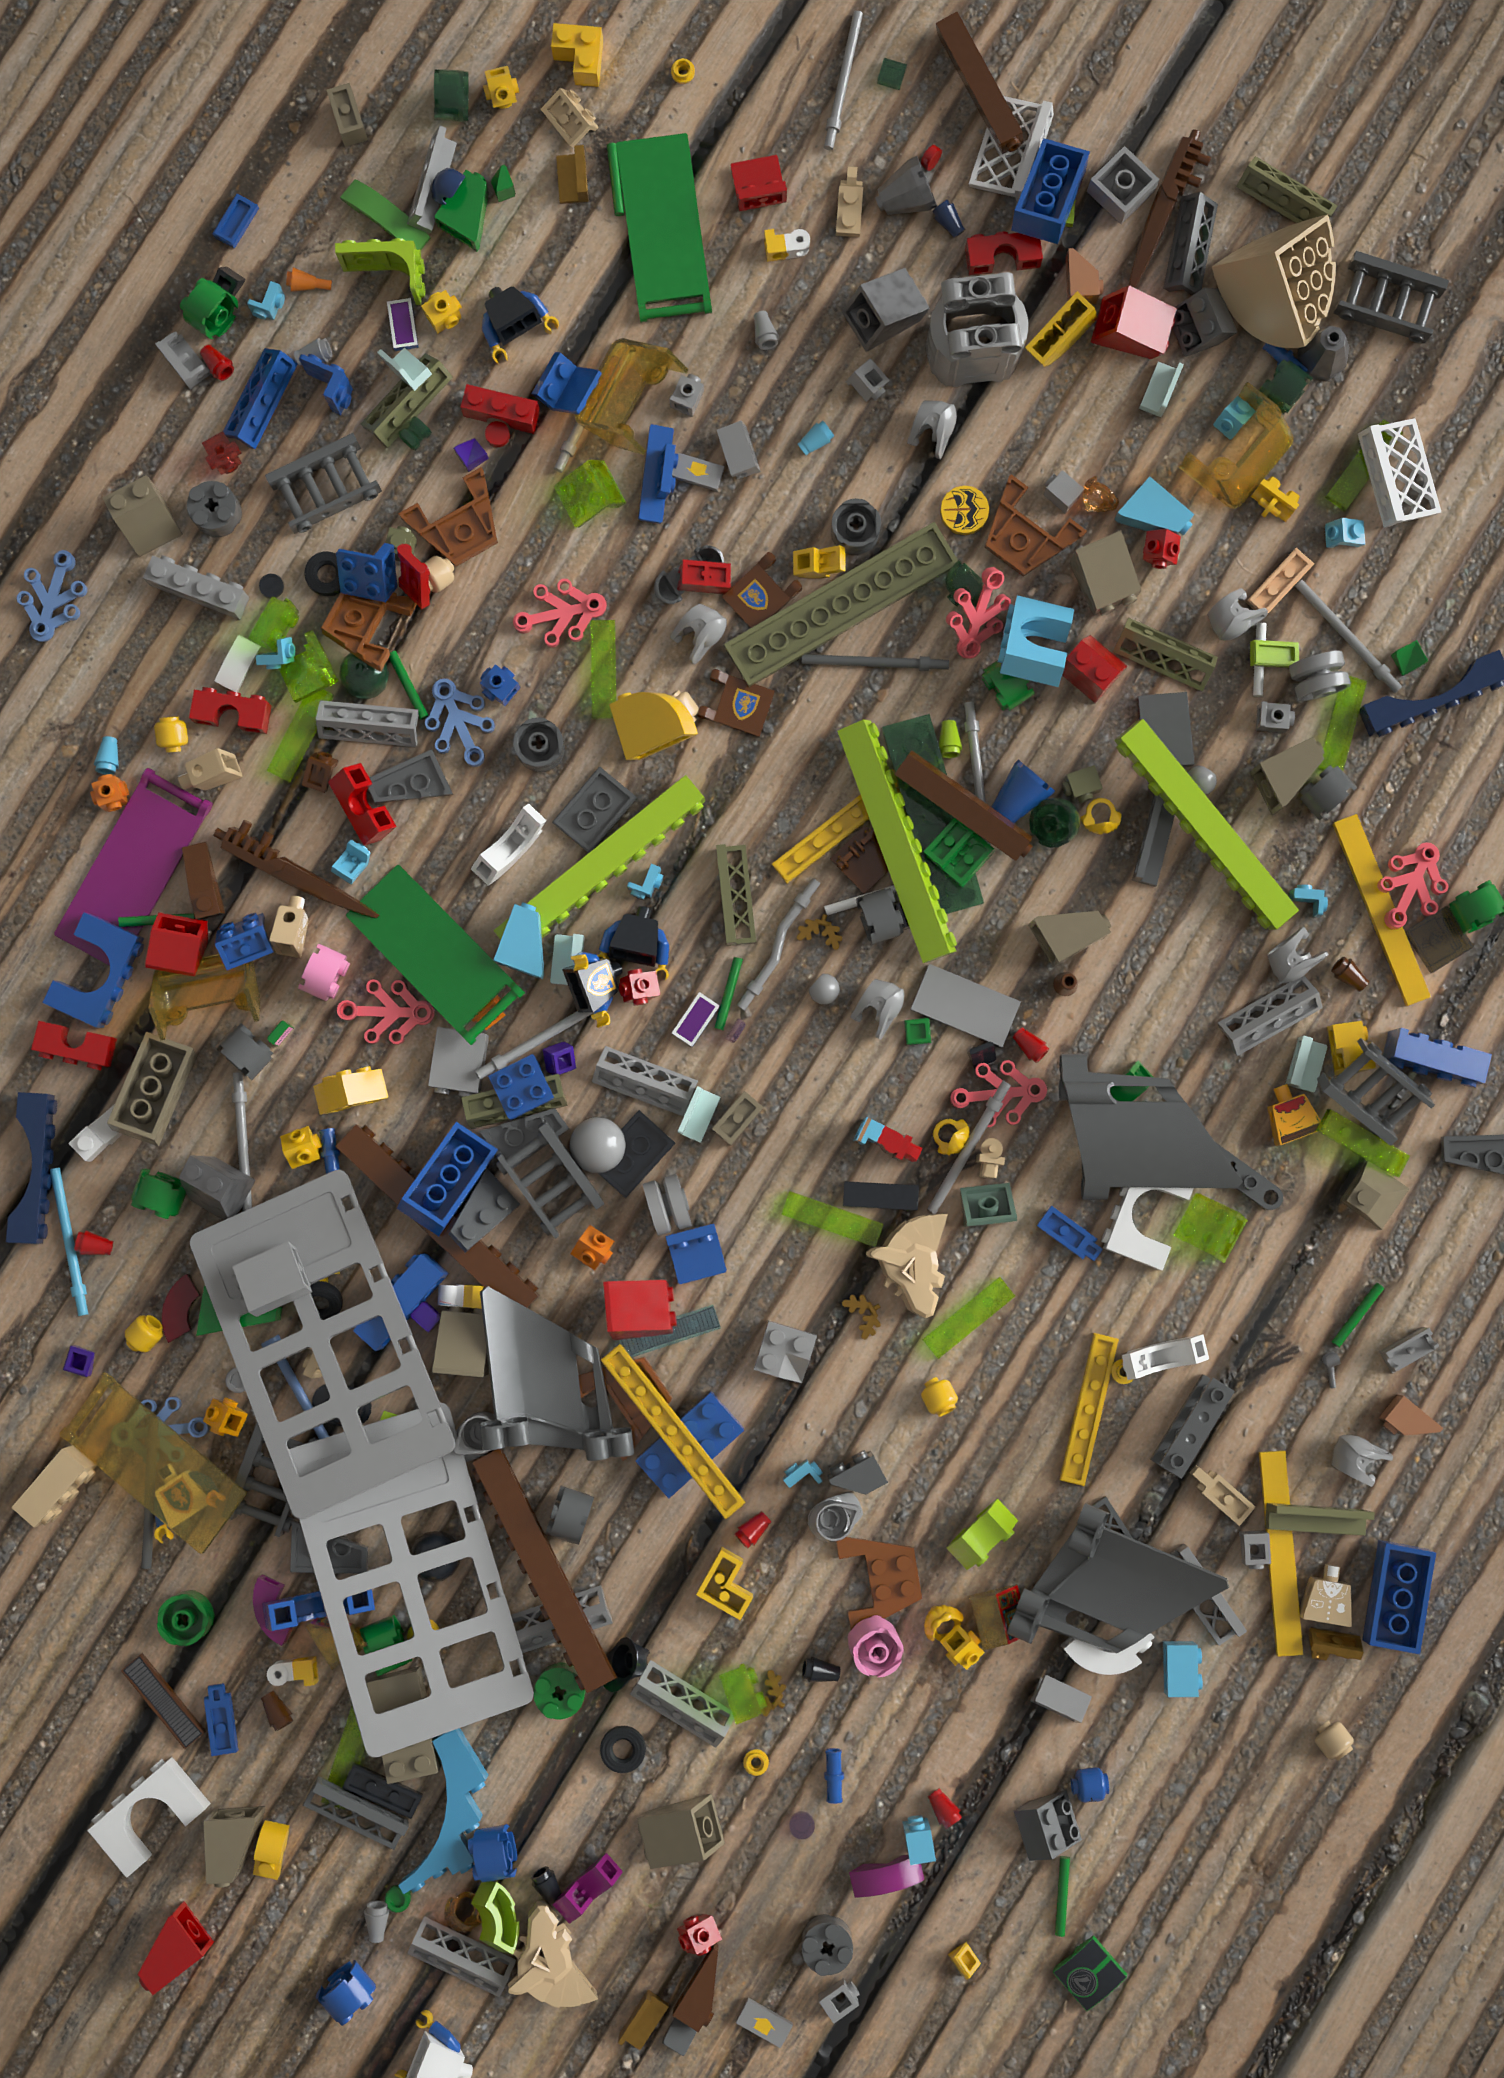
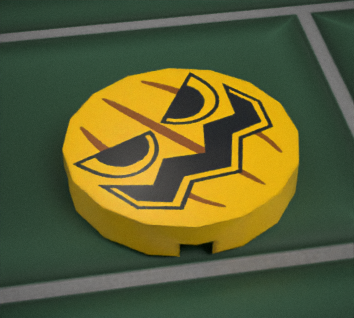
(964, 510)

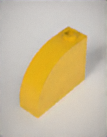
(1062, 330)
(650, 723)

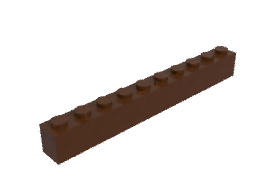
(395, 1179)
(544, 1571)

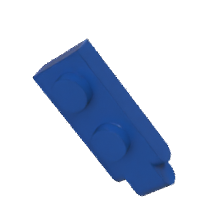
(1069, 1234)
(220, 1721)

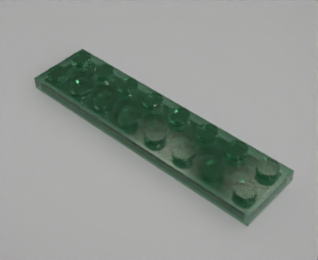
(927, 817)

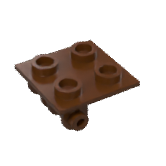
(861, 859)

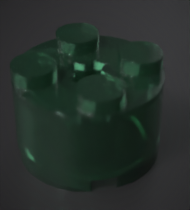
(451, 95)
(1286, 385)

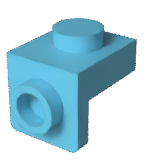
(272, 301)
(1234, 417)
(1345, 532)
(285, 654)
(351, 862)
(652, 881)
(1305, 893)
(797, 1472)

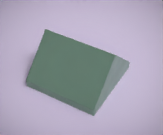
(987, 1204)

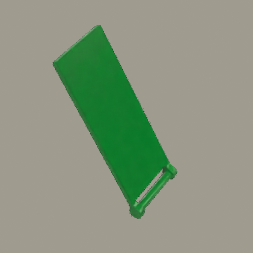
(663, 224)
(434, 953)

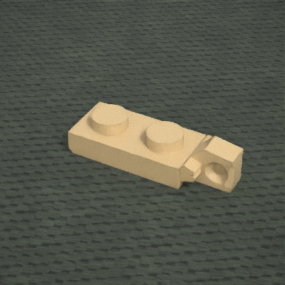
(849, 205)
(1223, 1495)

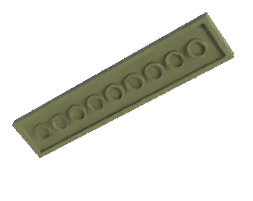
(841, 604)

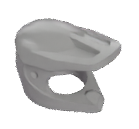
(936, 416)
(1232, 620)
(708, 629)
(1287, 964)
(885, 999)
(469, 1437)
(1354, 1454)
(835, 1517)

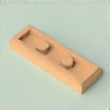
(1280, 581)

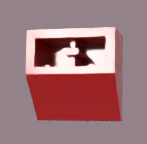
(177, 944)

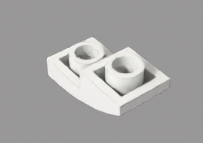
(237, 663)

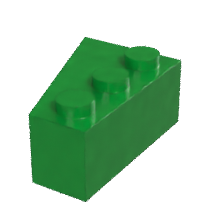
(209, 1321)

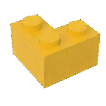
(583, 47)
(1345, 1047)
(350, 1090)
(719, 1587)

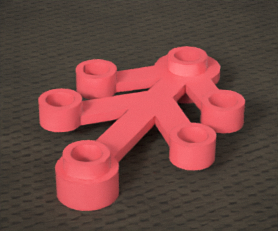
(563, 612)
(980, 615)
(1414, 882)
(390, 1012)
(994, 1080)

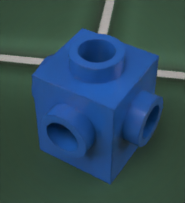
(505, 690)

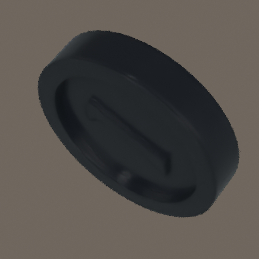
(271, 585)

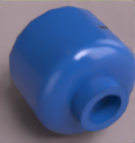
(1090, 1785)

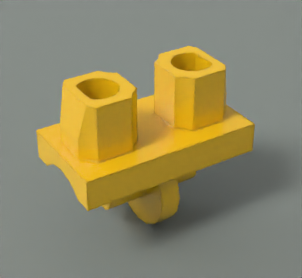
(1274, 500)

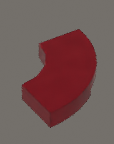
(177, 1306)

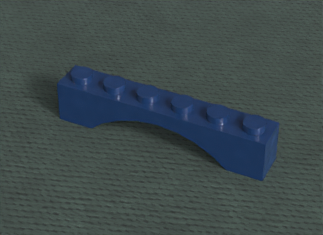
(1389, 712)
(35, 1115)

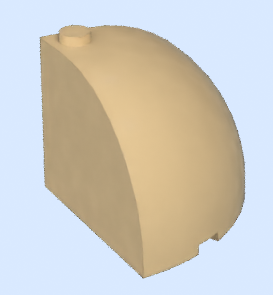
(1281, 283)

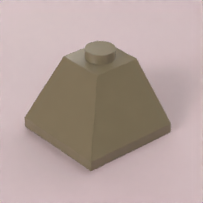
(1374, 1195)

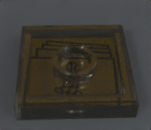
(1438, 939)

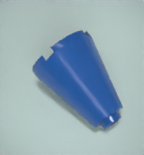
(1020, 792)

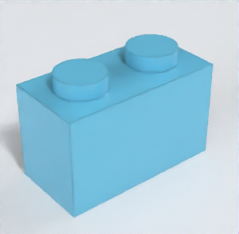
(1181, 1668)
(918, 1840)

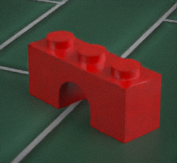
(982, 249)
(485, 403)
(209, 706)
(350, 789)
(52, 1040)

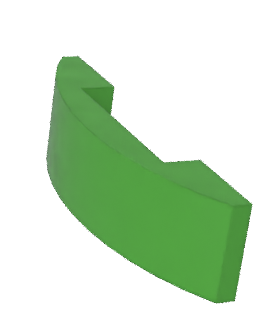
(383, 213)

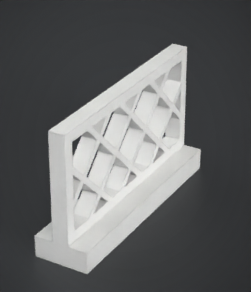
(1038, 131)
(1383, 475)

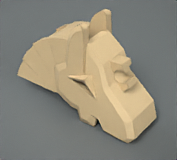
(913, 1249)
(556, 1977)

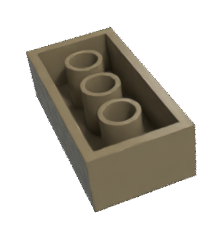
(152, 1089)
(394, 1691)

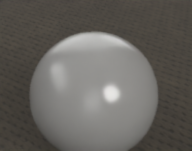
(597, 1145)

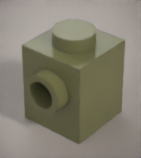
(401, 536)
(1082, 784)

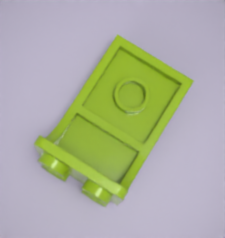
(386, 255)

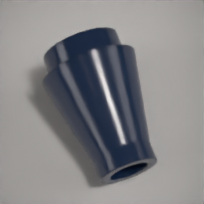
(948, 218)

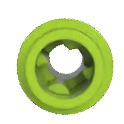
(949, 740)

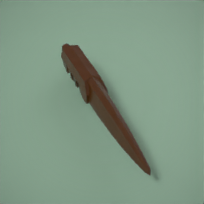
(1173, 184)
(265, 859)

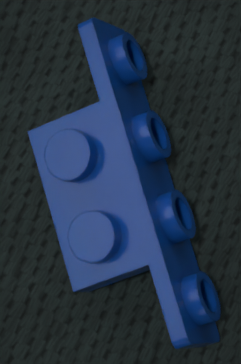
(657, 473)

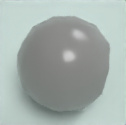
(1203, 778)
(825, 989)

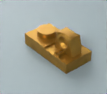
(1330, 1642)

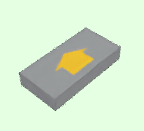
(698, 472)
(764, 2022)

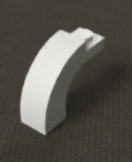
(510, 847)
(1164, 1356)
(1105, 1661)

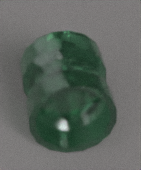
(414, 433)

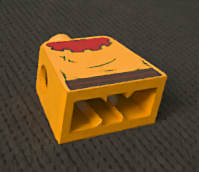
(1291, 1116)

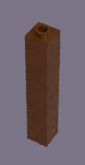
(980, 83)
(964, 806)

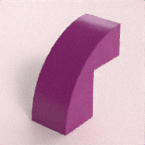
(267, 1590)
(885, 1878)
(587, 1887)

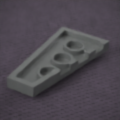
(1475, 1152)

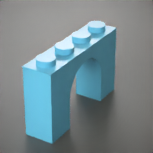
(1026, 659)

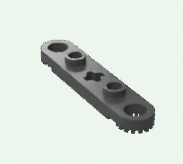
(1253, 1183)

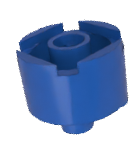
(493, 1853)
(347, 1991)

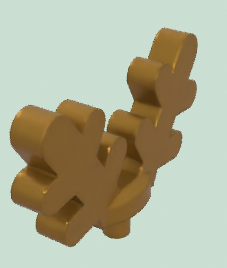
(813, 926)
(872, 1319)
(775, 1691)

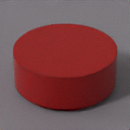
(931, 157)
(497, 434)

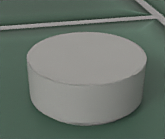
(234, 1381)

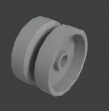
(1319, 675)
(668, 1204)

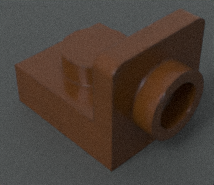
(319, 771)

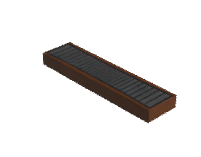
(163, 1701)

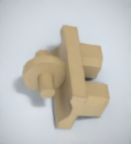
(990, 1159)

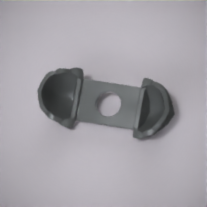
(666, 583)

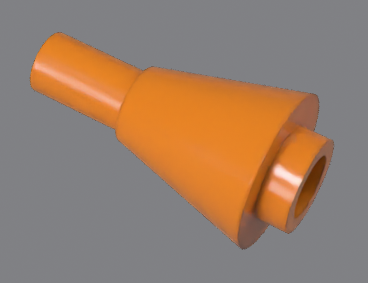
(301, 281)

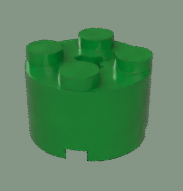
(209, 308)
(1009, 689)
(1478, 908)
(159, 1193)
(172, 1611)
(381, 1635)
(553, 1704)

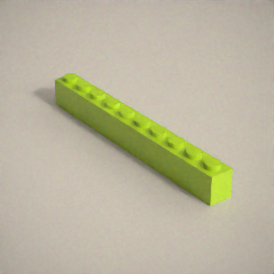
(1206, 825)
(897, 840)
(614, 854)

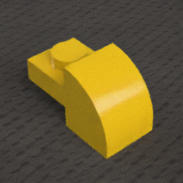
(818, 563)
(270, 1849)

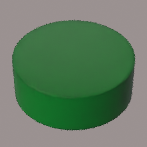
(396, 1900)

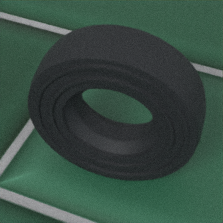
(311, 574)
(333, 1296)
(622, 1733)

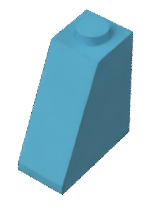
(1155, 510)
(522, 942)

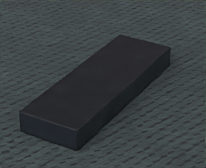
(880, 1195)
(375, 1788)

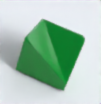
(503, 184)
(1409, 658)

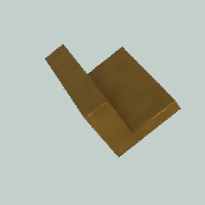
(572, 176)
(643, 2020)

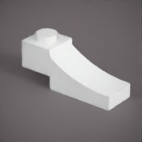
(95, 1138)

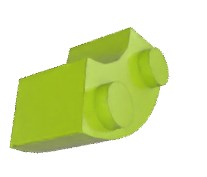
(991, 1527)
(498, 1917)

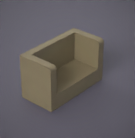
(347, 114)
(737, 1118)

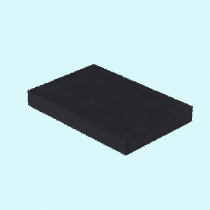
(644, 1149)

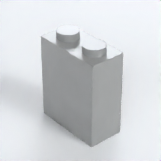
(456, 1062)
(271, 1279)

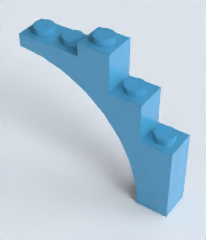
(462, 1774)

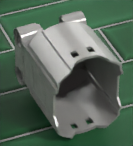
(959, 355)

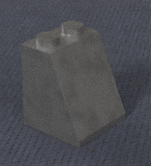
(884, 308)
(215, 1185)

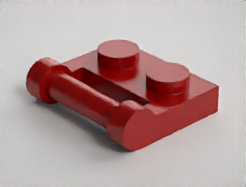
(414, 576)

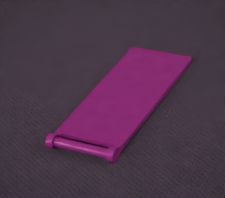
(135, 860)

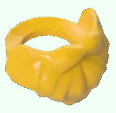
(1105, 827)
(958, 1139)
(938, 1615)

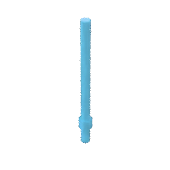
(78, 1289)

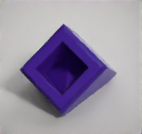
(471, 454)
(559, 1058)
(426, 1316)
(79, 1361)

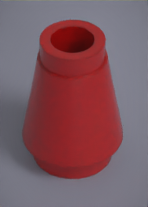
(218, 364)
(1031, 1045)
(92, 1244)
(752, 1530)
(944, 1809)

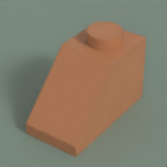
(1082, 277)
(1407, 1419)

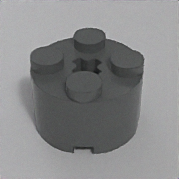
(227, 508)
(868, 521)
(526, 741)
(1327, 792)
(879, 916)
(244, 1051)
(569, 1515)
(819, 1957)

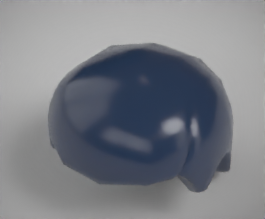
(446, 184)

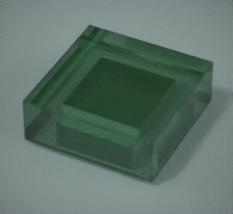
(892, 74)

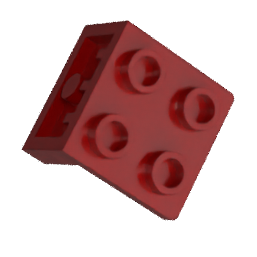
(758, 183)

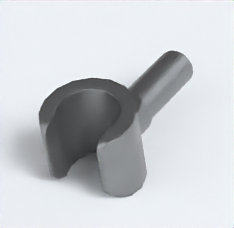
(1330, 1360)

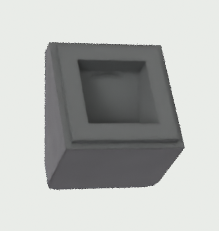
(678, 2037)

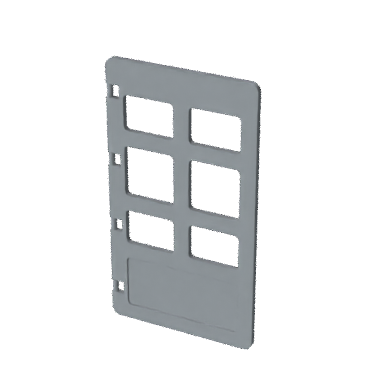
(327, 1243)
(385, 1505)

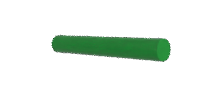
(615, 179)
(407, 684)
(145, 920)
(728, 993)
(1357, 1315)
(1062, 1896)

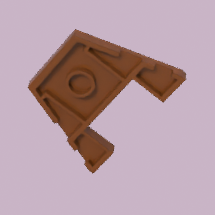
(463, 531)
(1020, 540)
(355, 621)
(634, 1416)
(890, 1573)

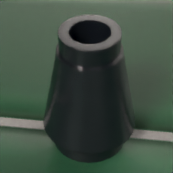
(819, 1671)
(546, 1884)

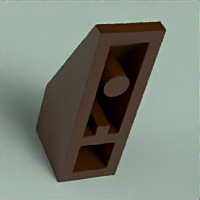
(202, 881)
(696, 2001)

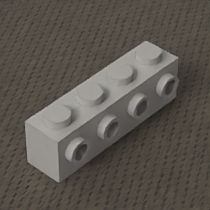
(196, 587)

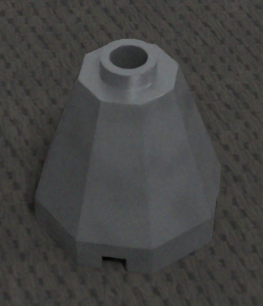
(906, 190)
(1325, 353)

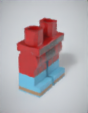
(888, 1140)

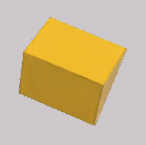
(964, 1960)

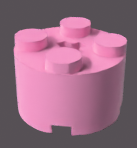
(323, 973)
(875, 1647)

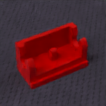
(704, 577)

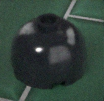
(431, 1541)

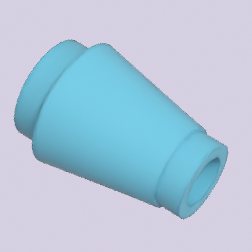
(816, 438)
(107, 756)

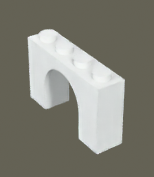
(1127, 1240)
(114, 1828)

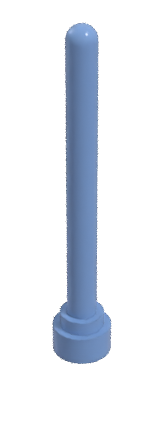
(296, 1387)

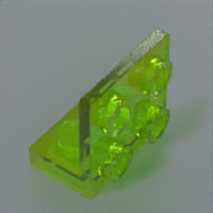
(589, 491)
(274, 623)
(309, 671)
(1210, 1227)
(742, 1693)

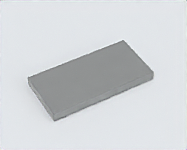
(965, 1005)

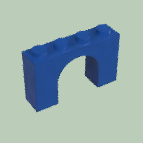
(121, 949)
(291, 1610)

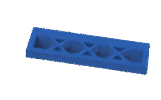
(262, 397)

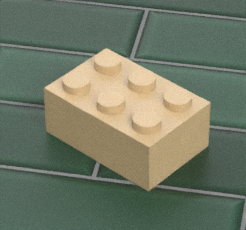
(55, 1487)

